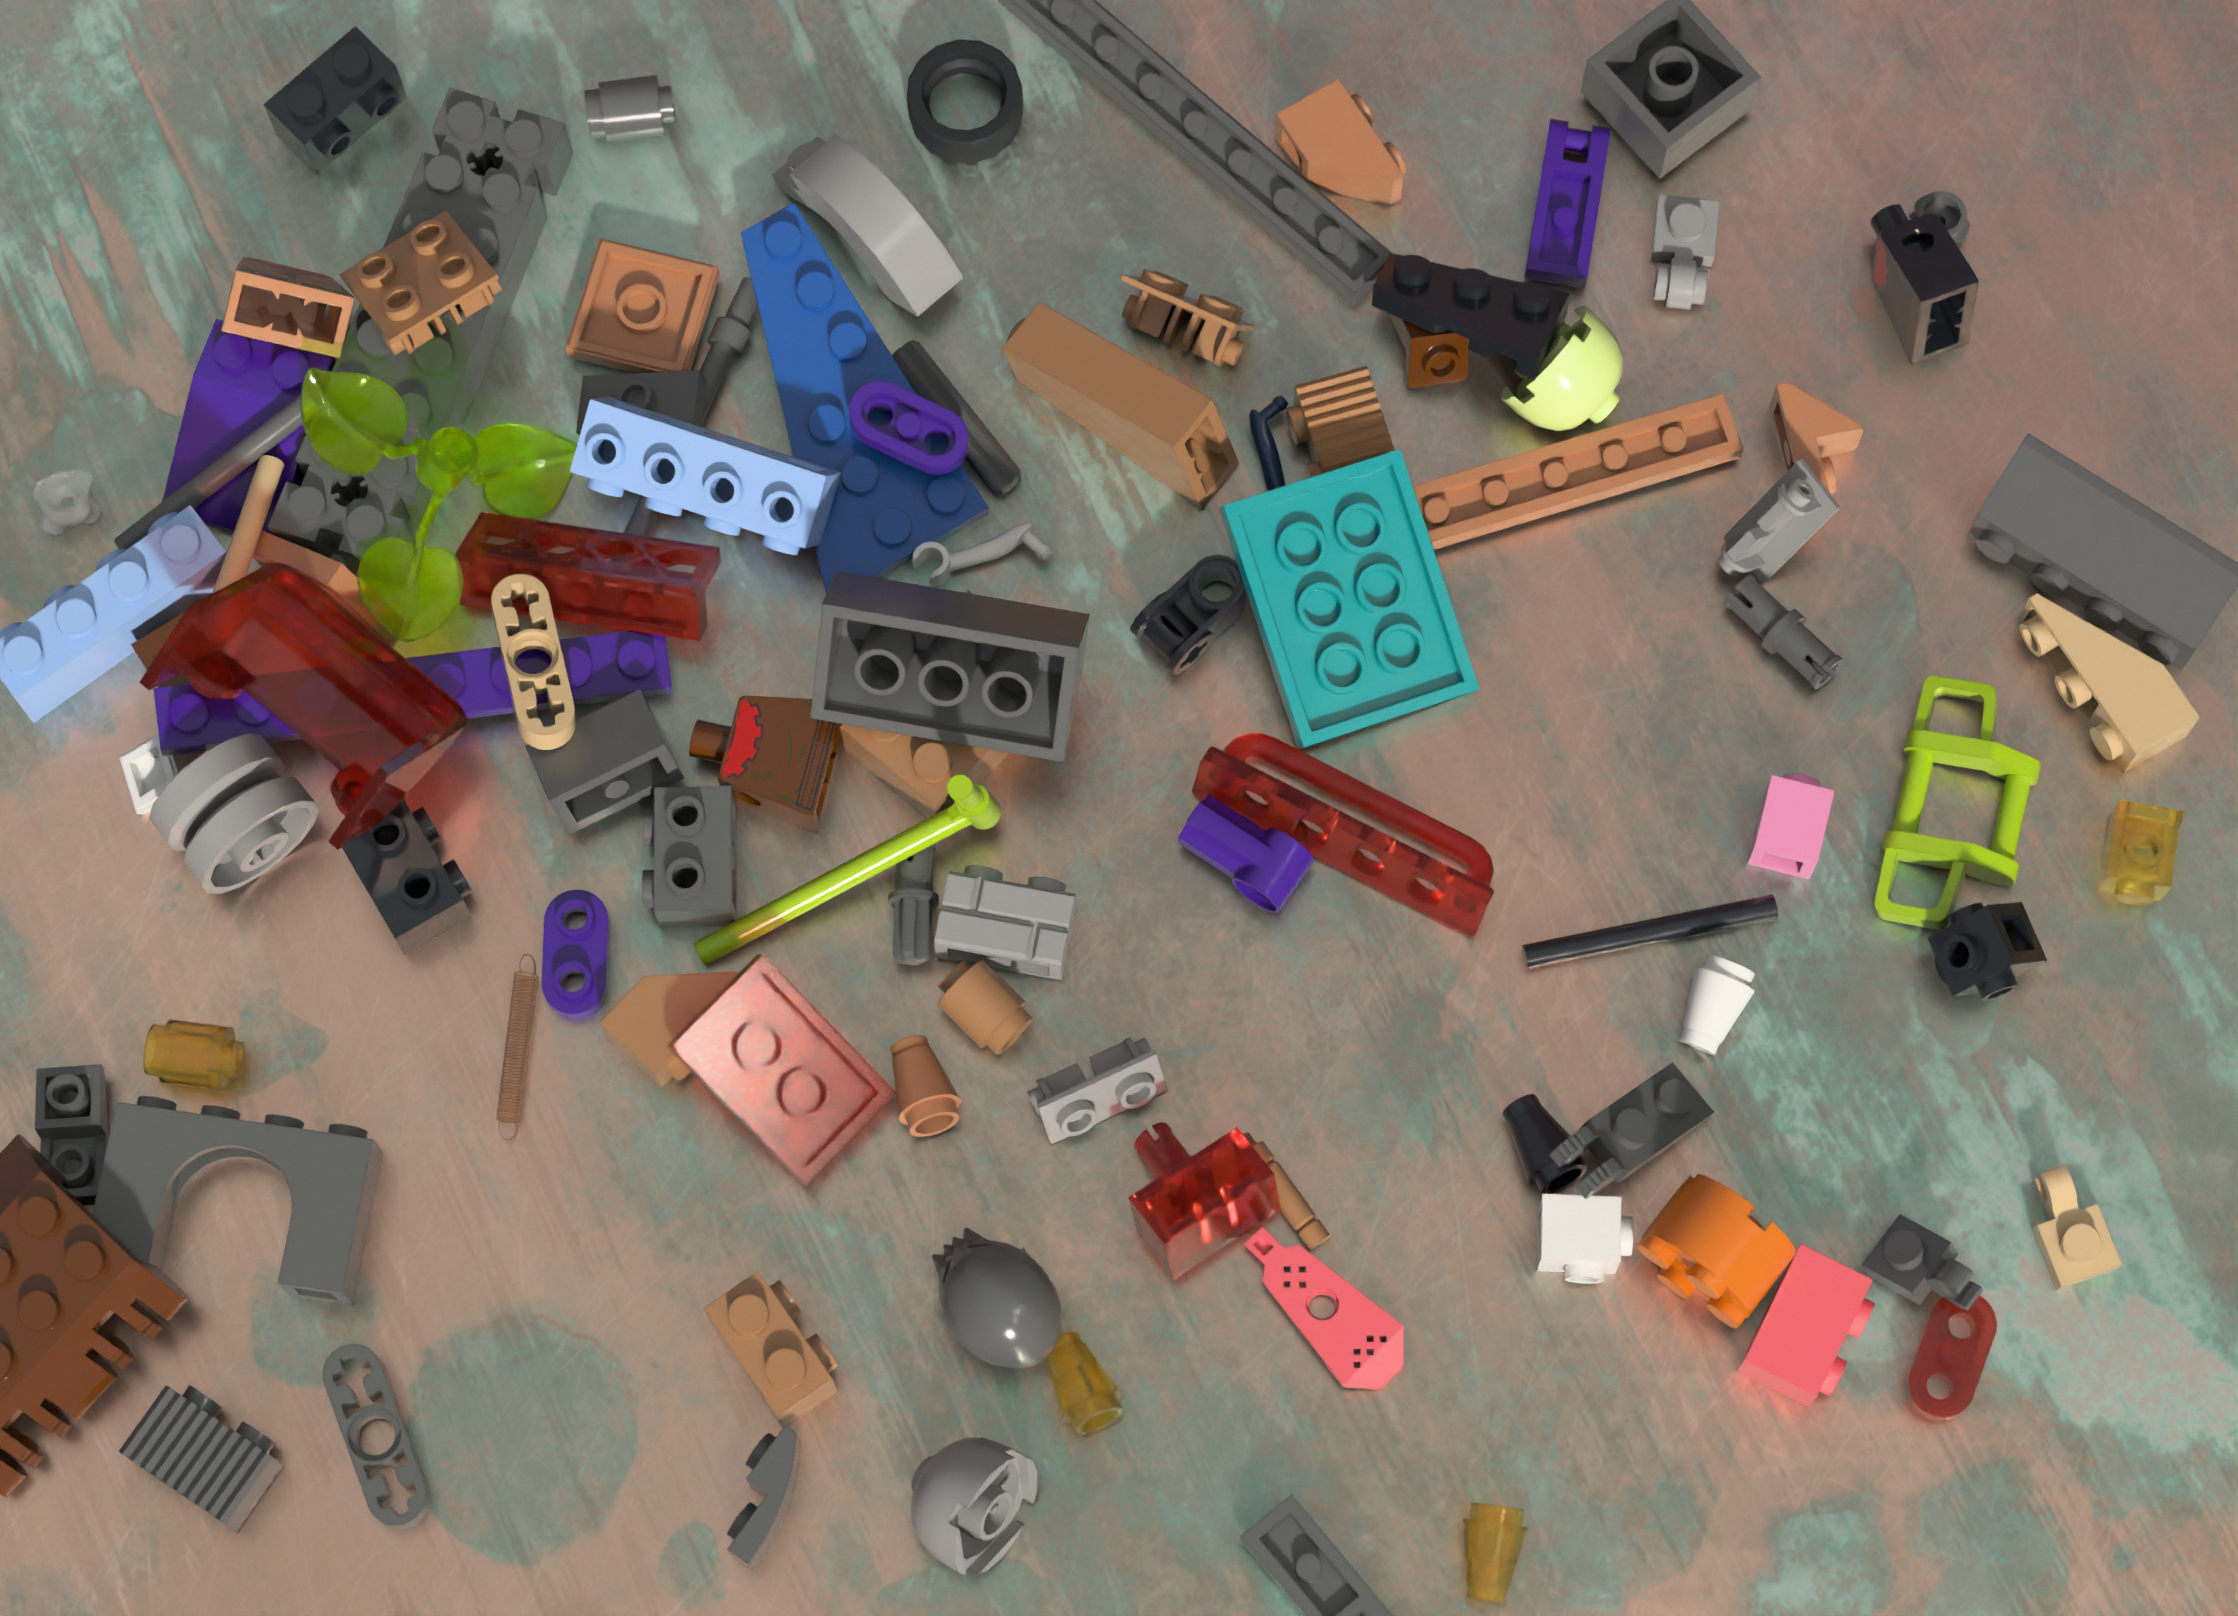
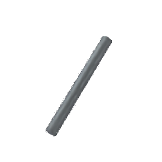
(220, 471)

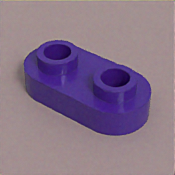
(912, 424)
(576, 951)

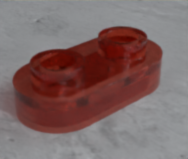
(1950, 1359)

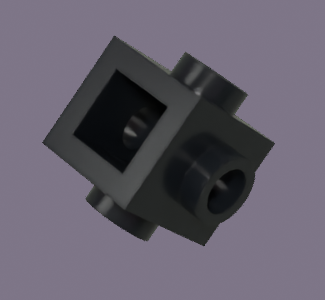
(1986, 949)

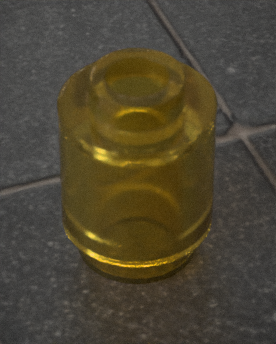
(193, 1054)

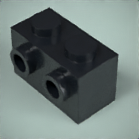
(336, 100)
(407, 879)

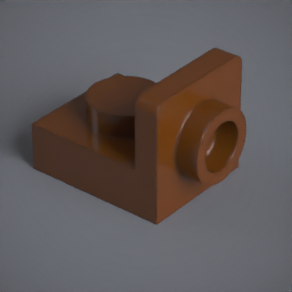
(1432, 357)

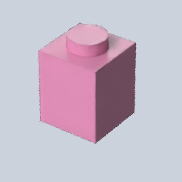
(1791, 825)

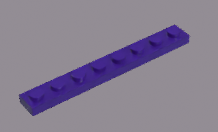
(596, 667)

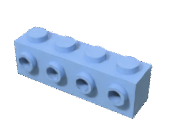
(704, 473)
(93, 624)

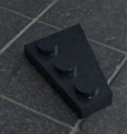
(1484, 308)

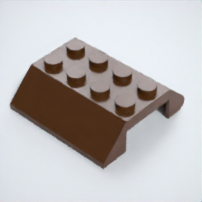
(56, 1291)

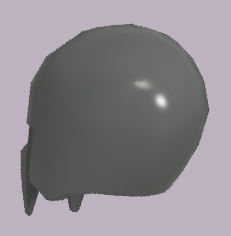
(997, 1301)

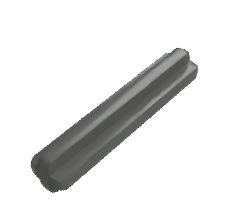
(984, 450)

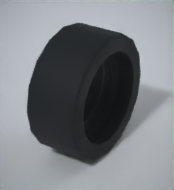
(968, 58)

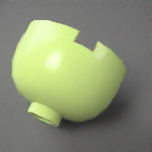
(1574, 379)

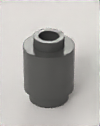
(629, 109)

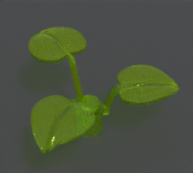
(360, 418)

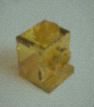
(2142, 827)

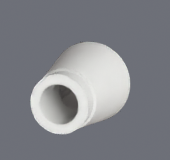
(1715, 1002)

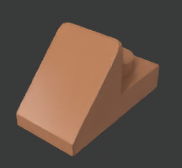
(1811, 431)

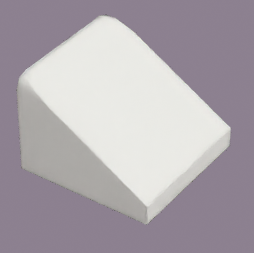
(150, 772)

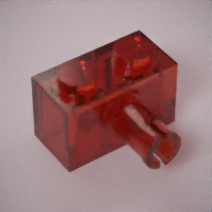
(1199, 1198)

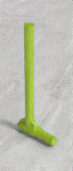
(971, 806)

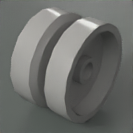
(233, 813)

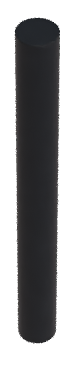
(1650, 932)

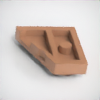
(326, 572)

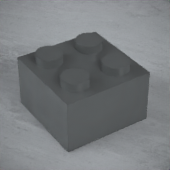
(1670, 84)

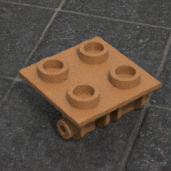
(420, 280)
(1155, 306)

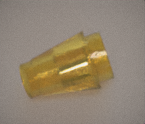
(1082, 1386)
(1492, 1549)

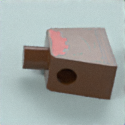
(773, 757)

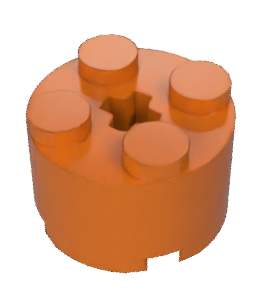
(1715, 1249)

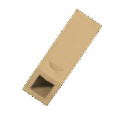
(2119, 690)

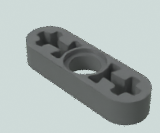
(342, 1399)

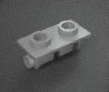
(1778, 524)
(1124, 1080)

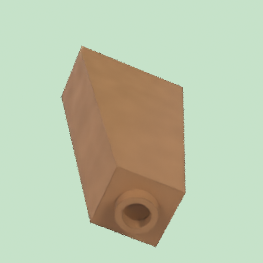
(1124, 402)

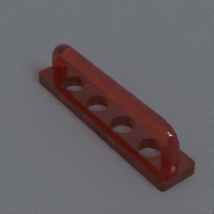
(1460, 897)

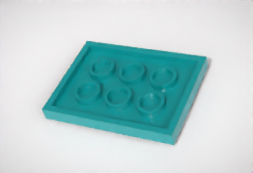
(1349, 598)

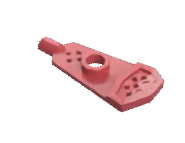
(1346, 1328)

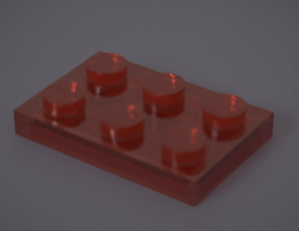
(781, 1069)

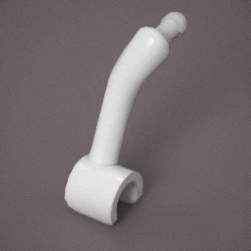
(979, 553)

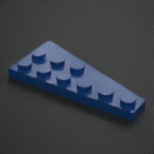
(819, 358)

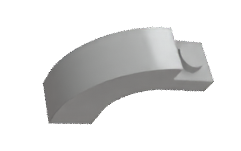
(873, 219)

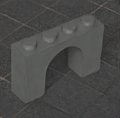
(330, 1178)

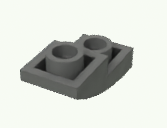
(73, 1125)
(774, 1477)

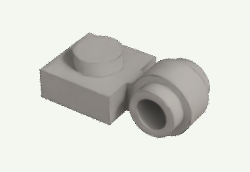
(1686, 238)

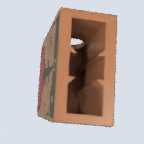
(287, 307)

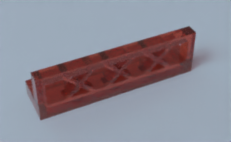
(585, 586)

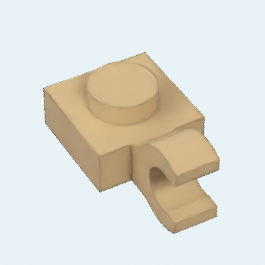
(2073, 1240)

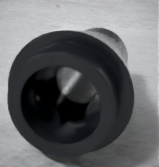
(1535, 1138)

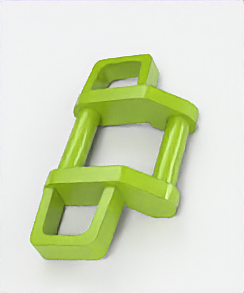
(1960, 857)

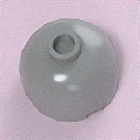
(968, 1502)

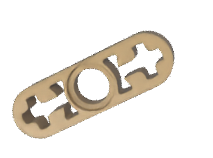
(522, 685)

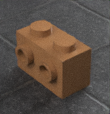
(770, 1348)

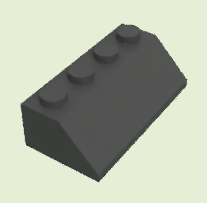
(2104, 553)
(948, 665)

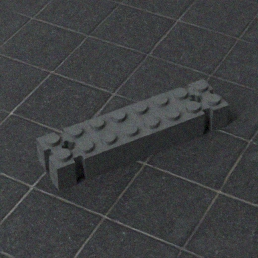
(492, 187)

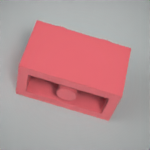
(1806, 1327)

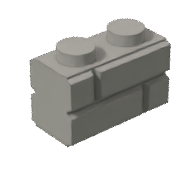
(1006, 922)

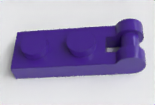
(1567, 205)

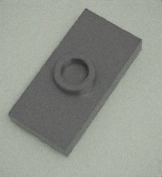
(668, 393)

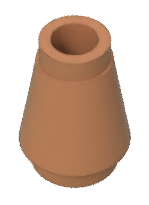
(923, 1089)

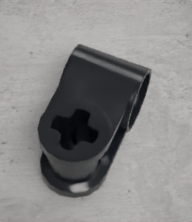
(1184, 621)

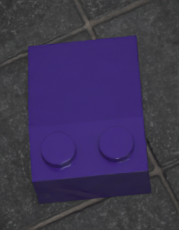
(230, 395)

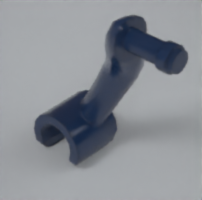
(1266, 444)

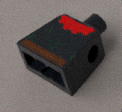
(1923, 282)

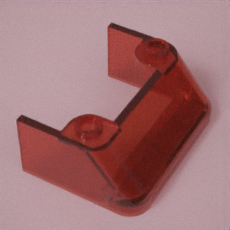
(323, 680)

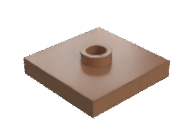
(641, 310)

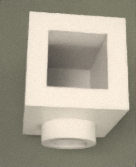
(1582, 1236)

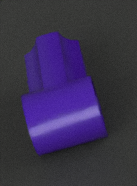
(1260, 862)

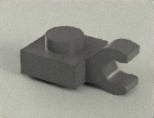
(1918, 1261)

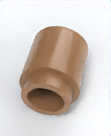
(984, 1005)

